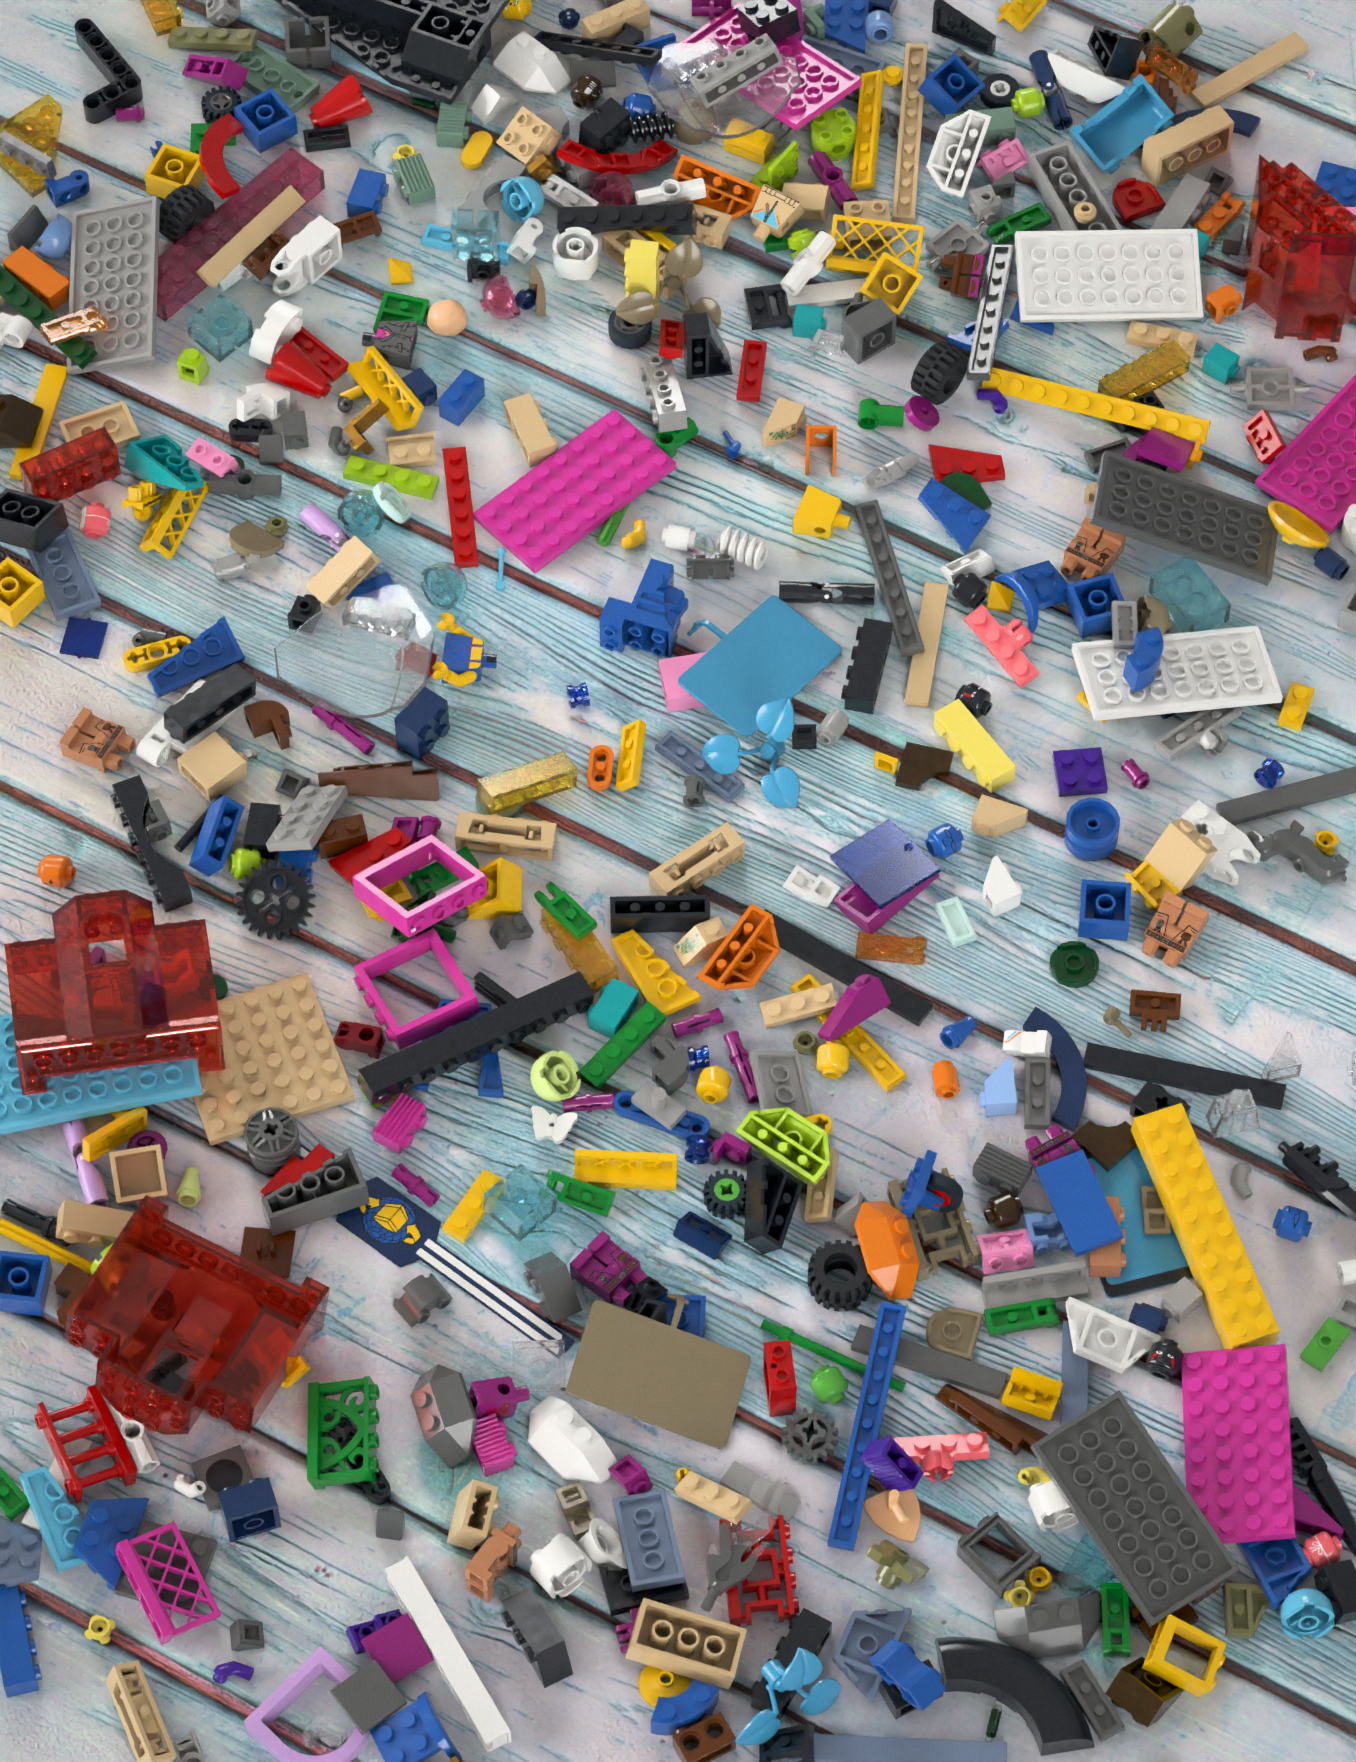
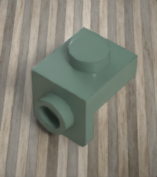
(814, 22)

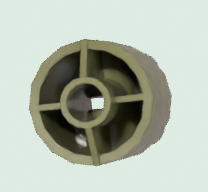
(1172, 29)

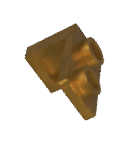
(543, 167)
(362, 422)

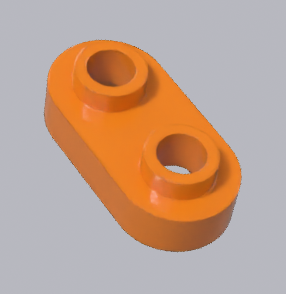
(599, 769)

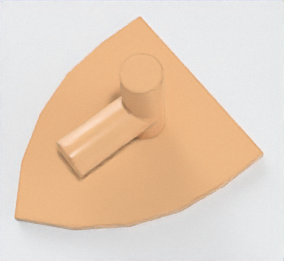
(895, 1513)

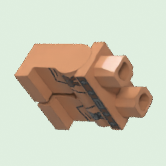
(1092, 551)
(96, 742)
(1168, 936)
(493, 1561)

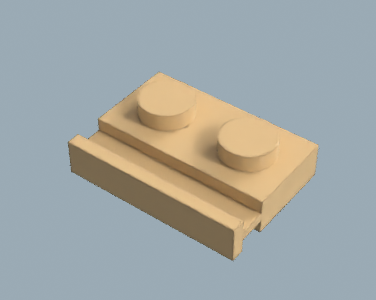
(412, 450)

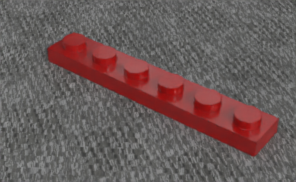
(460, 507)

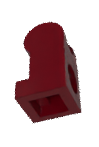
(360, 1038)

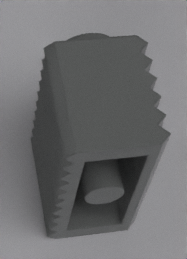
(1001, 1170)

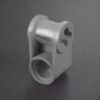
(188, 1748)

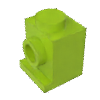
(193, 360)

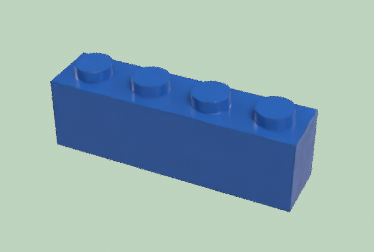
(16, 1649)

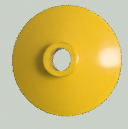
(652, 1688)

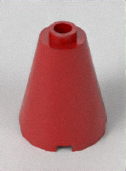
(340, 104)
(298, 372)

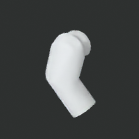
(190, 1490)

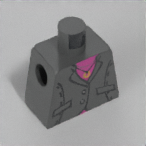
(394, 342)

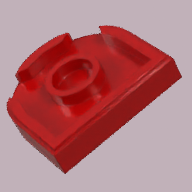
(1136, 199)

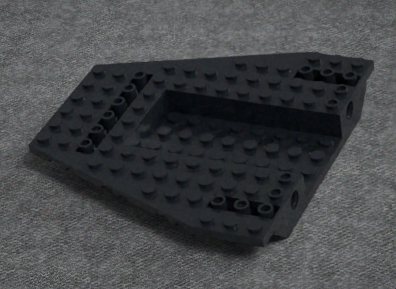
(410, 43)

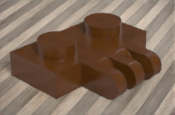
(1154, 1008)

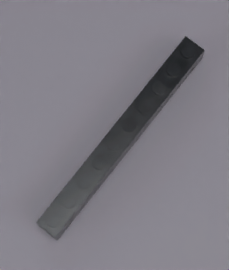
(475, 1038)

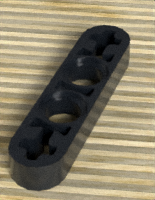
(366, 1486)

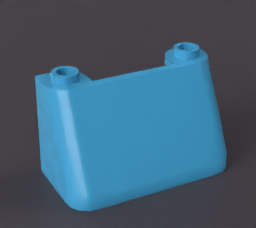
(1122, 125)

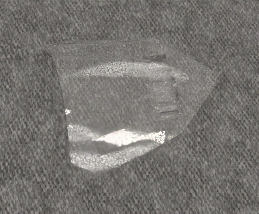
(732, 116)
(360, 654)

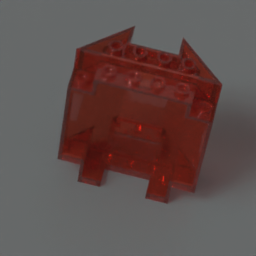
(1299, 255)

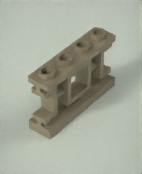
(953, 1219)

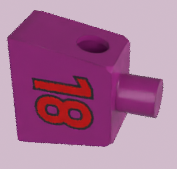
(497, 1396)

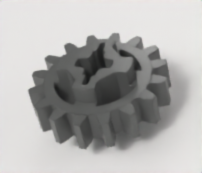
(822, 1439)

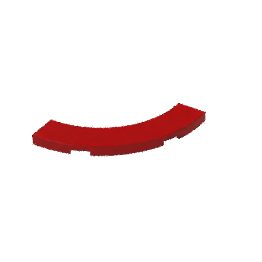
(211, 155)
(646, 160)

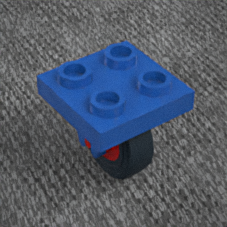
(930, 1188)

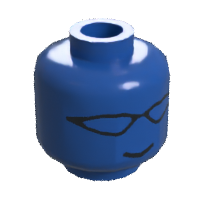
(944, 841)
(1292, 1223)

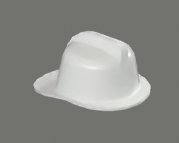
(603, 1544)

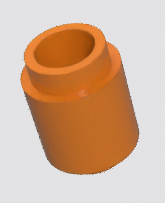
(945, 1079)

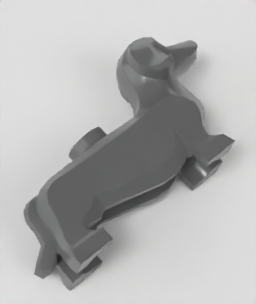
(1302, 853)

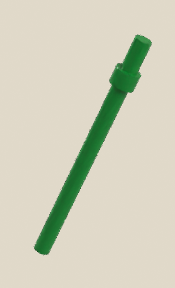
(787, 1333)

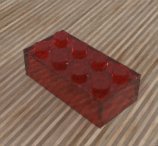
(71, 467)

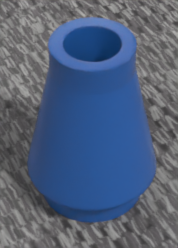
(956, 1033)

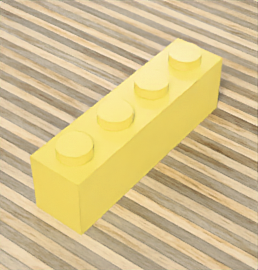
(642, 268)
(974, 746)

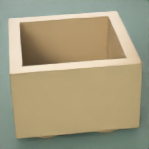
(138, 1174)

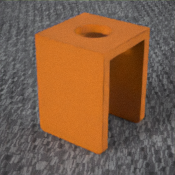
(830, 440)

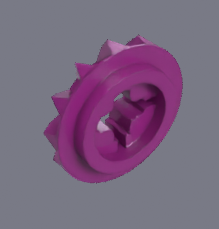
(148, 1138)

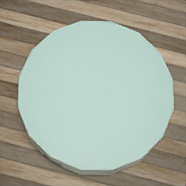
(391, 502)

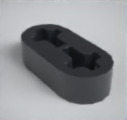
(250, 429)

